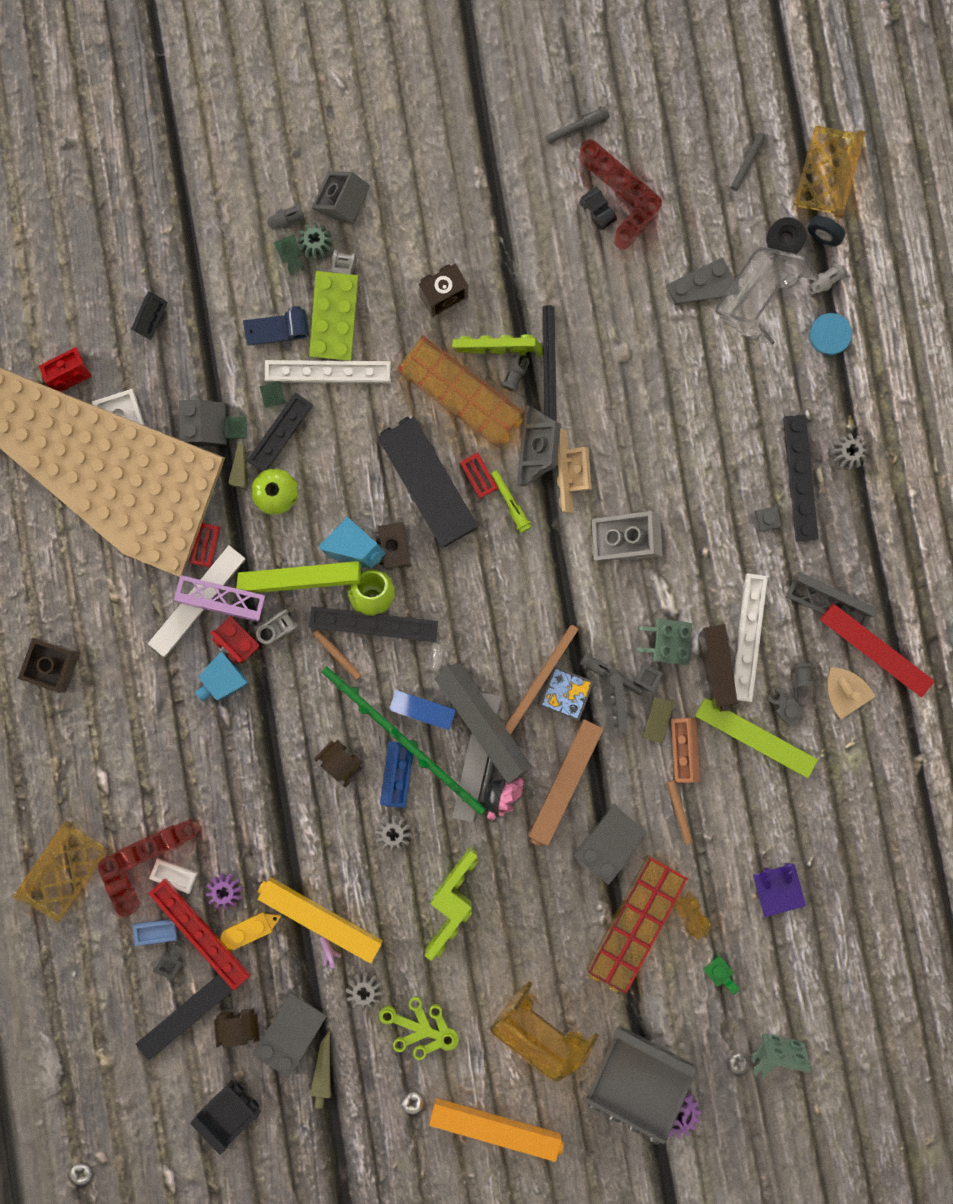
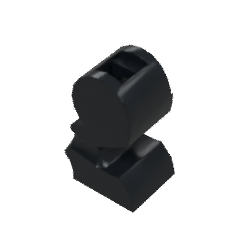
(600, 211)

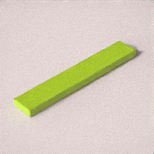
(300, 577)
(757, 738)

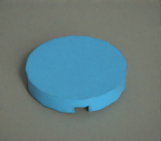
(830, 334)

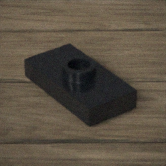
(149, 315)

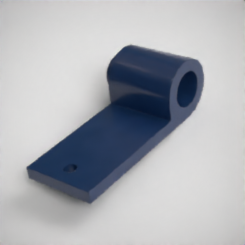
(278, 328)

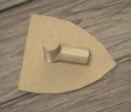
(847, 691)

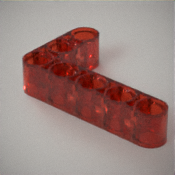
(623, 189)

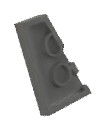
(702, 284)

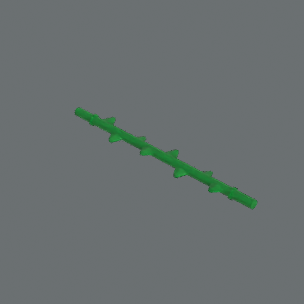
(410, 745)

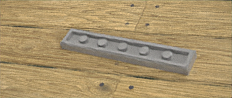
(473, 769)

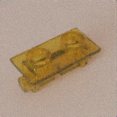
(699, 923)

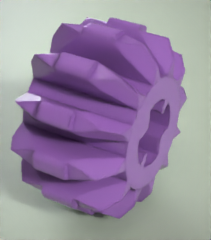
(217, 885)

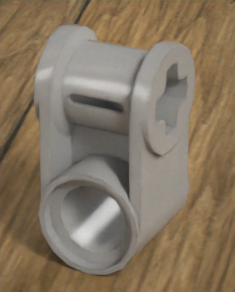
(277, 627)

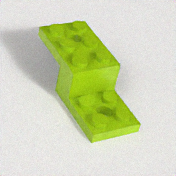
(451, 904)

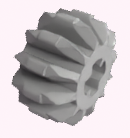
(844, 457)
(398, 829)
(358, 995)

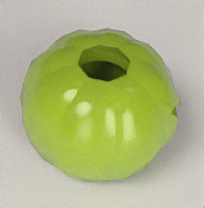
(283, 500)
(376, 583)

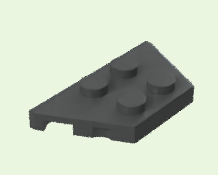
(538, 446)

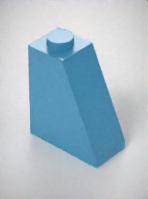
(352, 544)

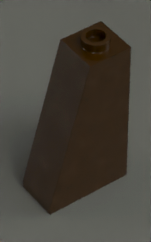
(718, 667)

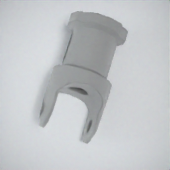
(825, 281)

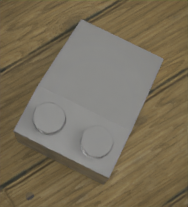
(627, 537)

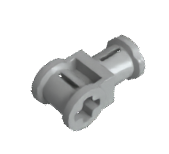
(343, 263)

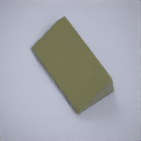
(657, 719)

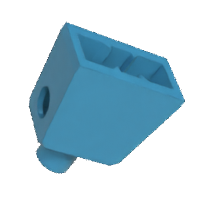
(221, 679)

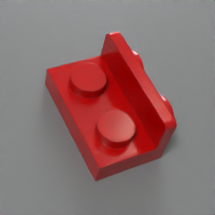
(65, 370)
(235, 640)

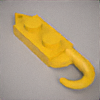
(249, 930)

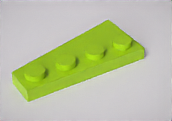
(498, 346)

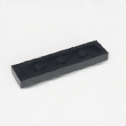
(280, 432)

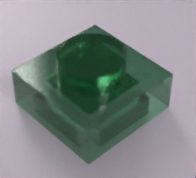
(272, 394)
(235, 427)

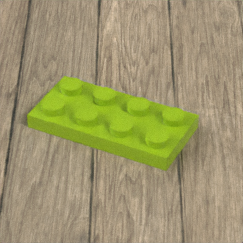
(333, 315)

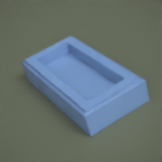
(154, 932)

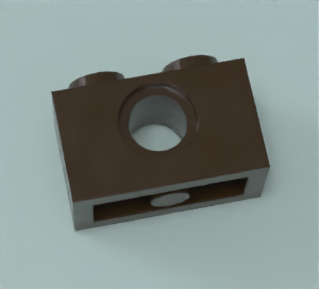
(396, 533)

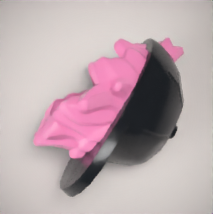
(501, 795)

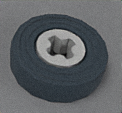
(826, 231)

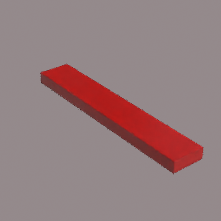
(877, 650)
(199, 934)

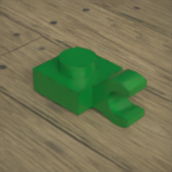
(720, 973)

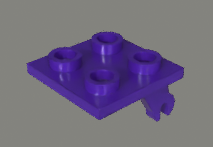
(779, 890)

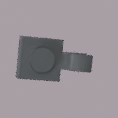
(170, 962)

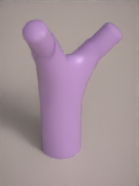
(329, 952)

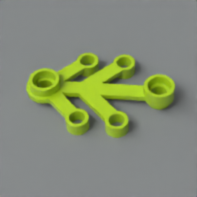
(421, 1029)

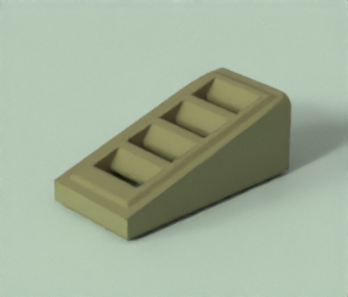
(238, 475)

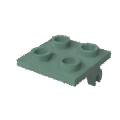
(671, 643)
(781, 1052)

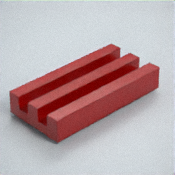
(486, 491)
(209, 563)

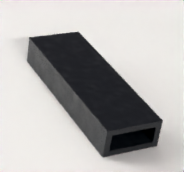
(427, 482)

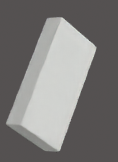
(178, 876)

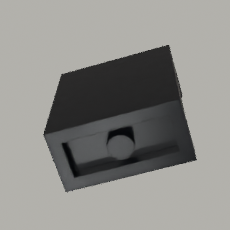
(225, 1116)

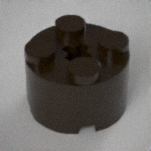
(339, 763)
(236, 1029)

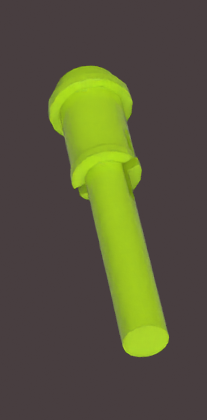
(515, 511)

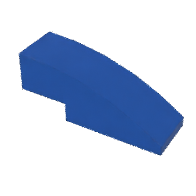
(422, 710)

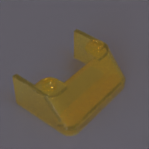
(538, 1040)

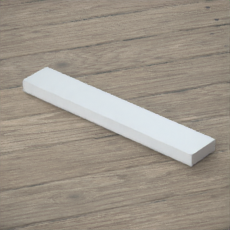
(327, 371)
(186, 615)
(749, 635)

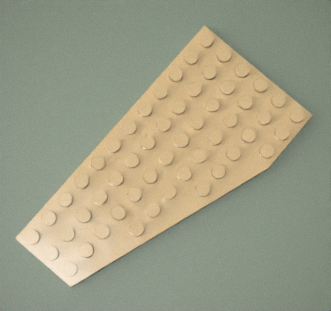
(114, 473)

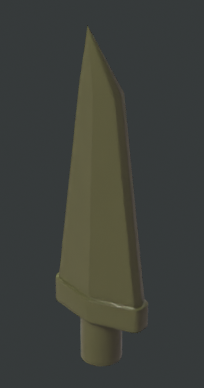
(321, 1079)

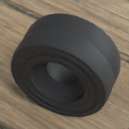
(786, 225)

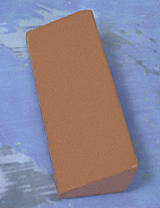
(685, 750)

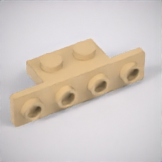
(573, 471)

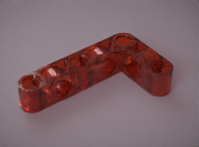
(117, 881)

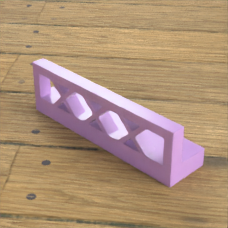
(213, 605)

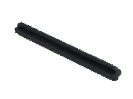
(549, 361)

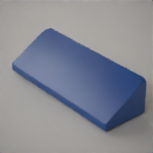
(396, 776)

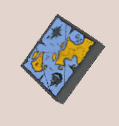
(566, 693)

